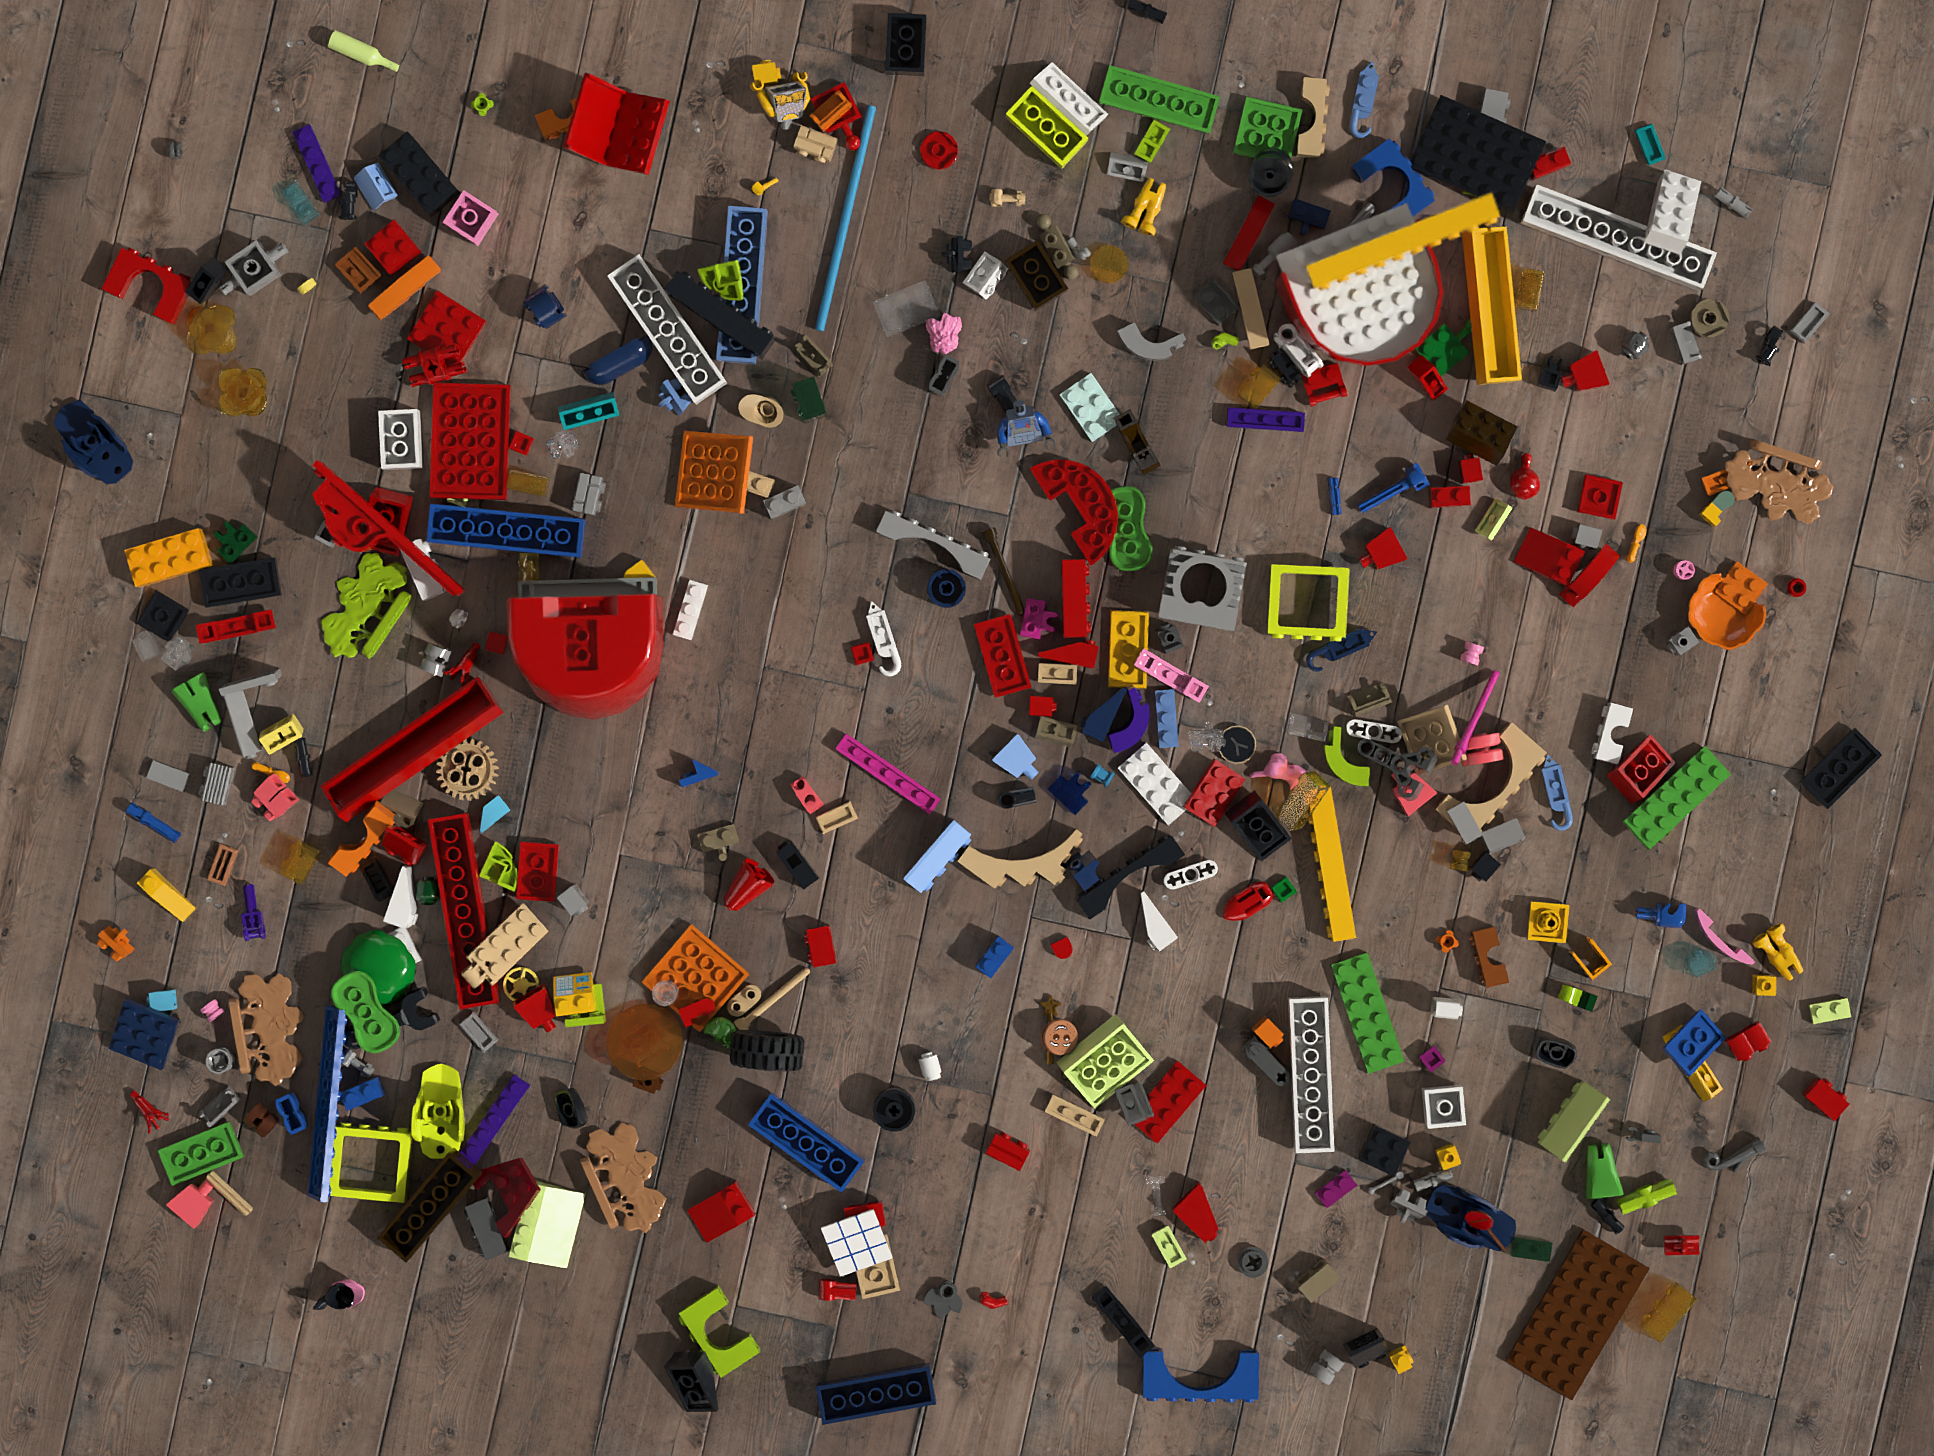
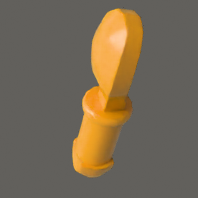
(1639, 535)
(268, 770)

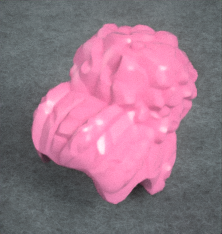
(944, 333)

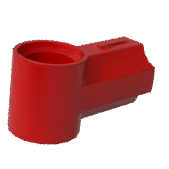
(831, 1290)

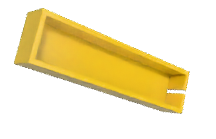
(1491, 306)

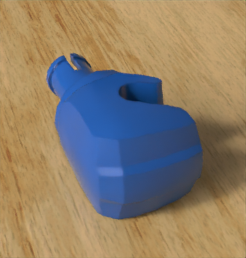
(1661, 916)

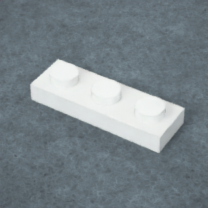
(690, 610)

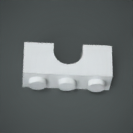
(1605, 748)

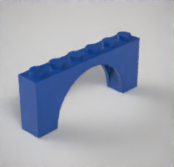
(1239, 1384)

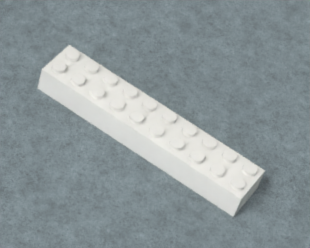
(1614, 237)

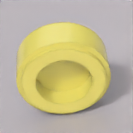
(305, 287)

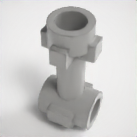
(349, 1058)

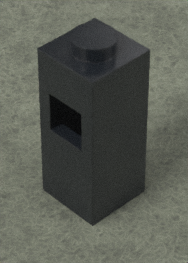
(797, 864)

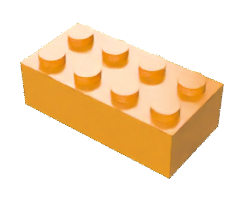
(168, 557)

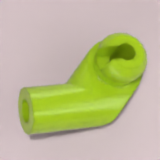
(1223, 339)

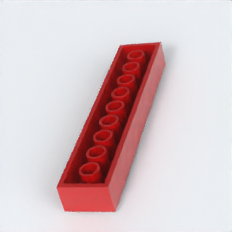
(461, 902)

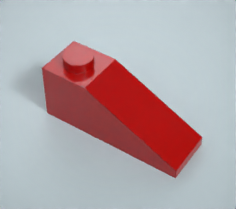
(1077, 654)

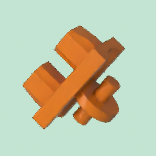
(117, 941)

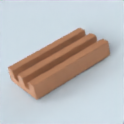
(228, 849)

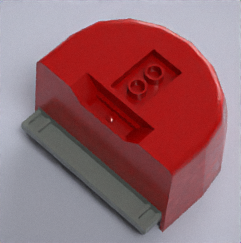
(587, 642)

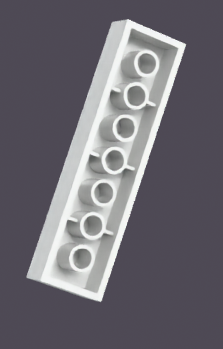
(667, 329)
(1310, 1074)

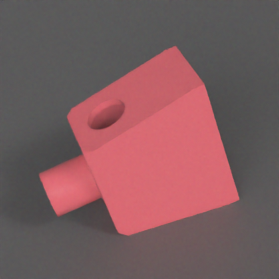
(1411, 806)
(192, 1203)

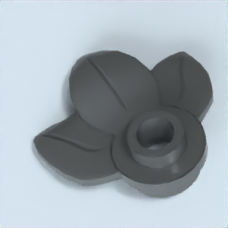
(944, 1302)

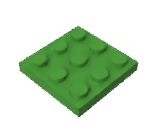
(1266, 126)

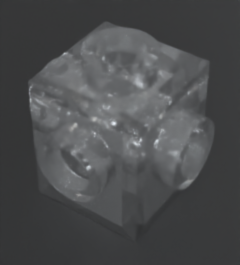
(562, 445)
(177, 653)

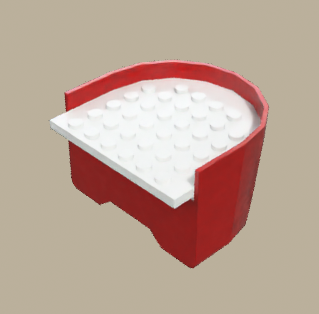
(1369, 315)

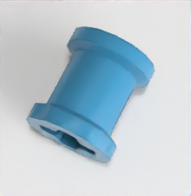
(1102, 775)

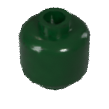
(427, 891)

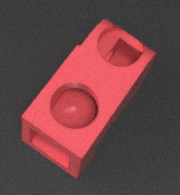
(806, 795)

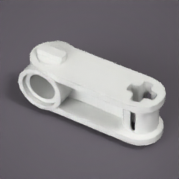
(1298, 350)

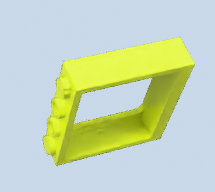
(1315, 633)
(383, 1132)

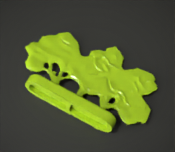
(362, 600)

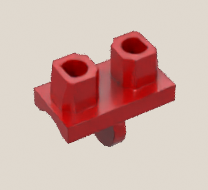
(1681, 1245)

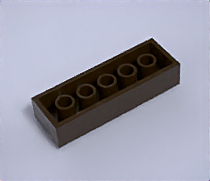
(430, 1205)

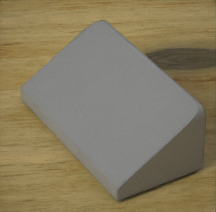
(1127, 167)

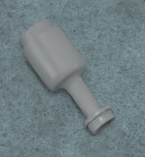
(1282, 244)

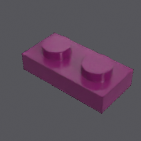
(1336, 1188)

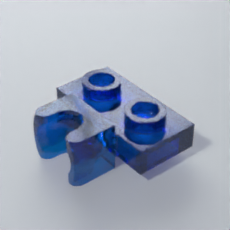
(1070, 792)

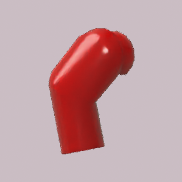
(992, 1303)

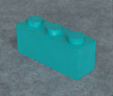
(588, 411)

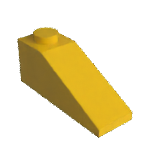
(166, 894)

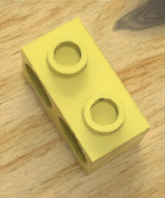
(281, 733)

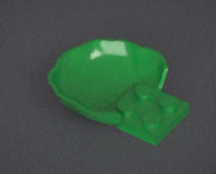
(382, 959)

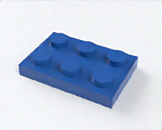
(1694, 1043)

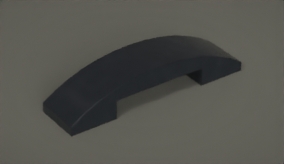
(1123, 1321)

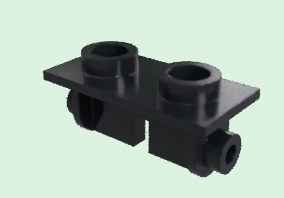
(1278, 363)

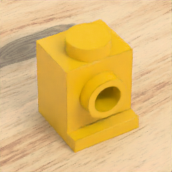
(1401, 1359)

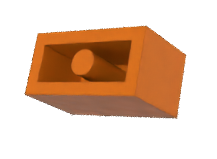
(1268, 1032)

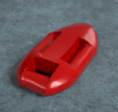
(1247, 902)

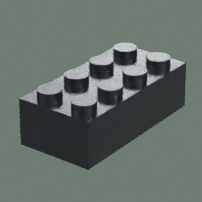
(419, 174)

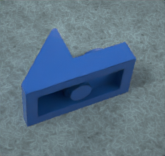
(703, 772)

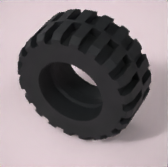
(766, 1050)

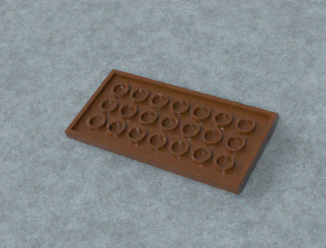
(1577, 1314)

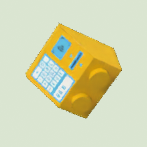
(574, 994)

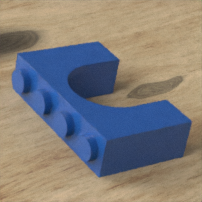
(1388, 157)

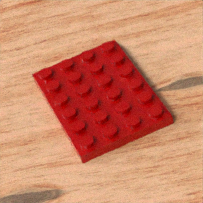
(470, 441)

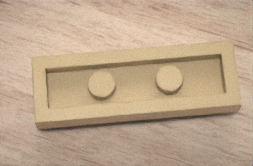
(1074, 1115)

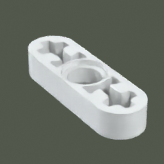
(1378, 738)
(1205, 874)

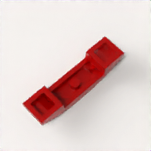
(1249, 233)
(235, 627)

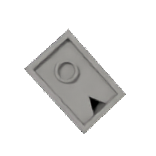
(239, 709)

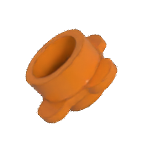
(1442, 941)

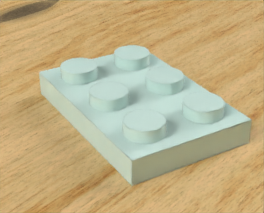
(1090, 407)

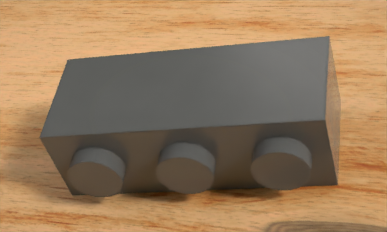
(484, 1228)

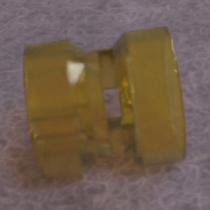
(1460, 860)

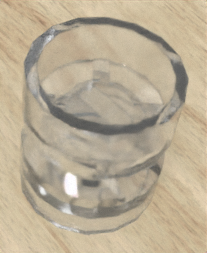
(665, 992)

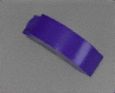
(1135, 727)

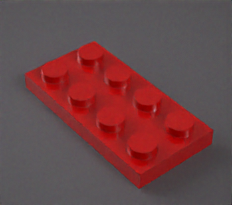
(1002, 655)
(1170, 1100)

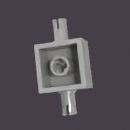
(241, 268)

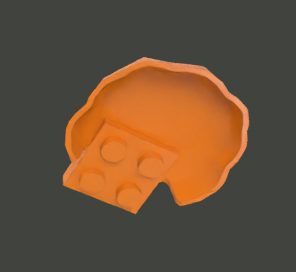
(1727, 609)

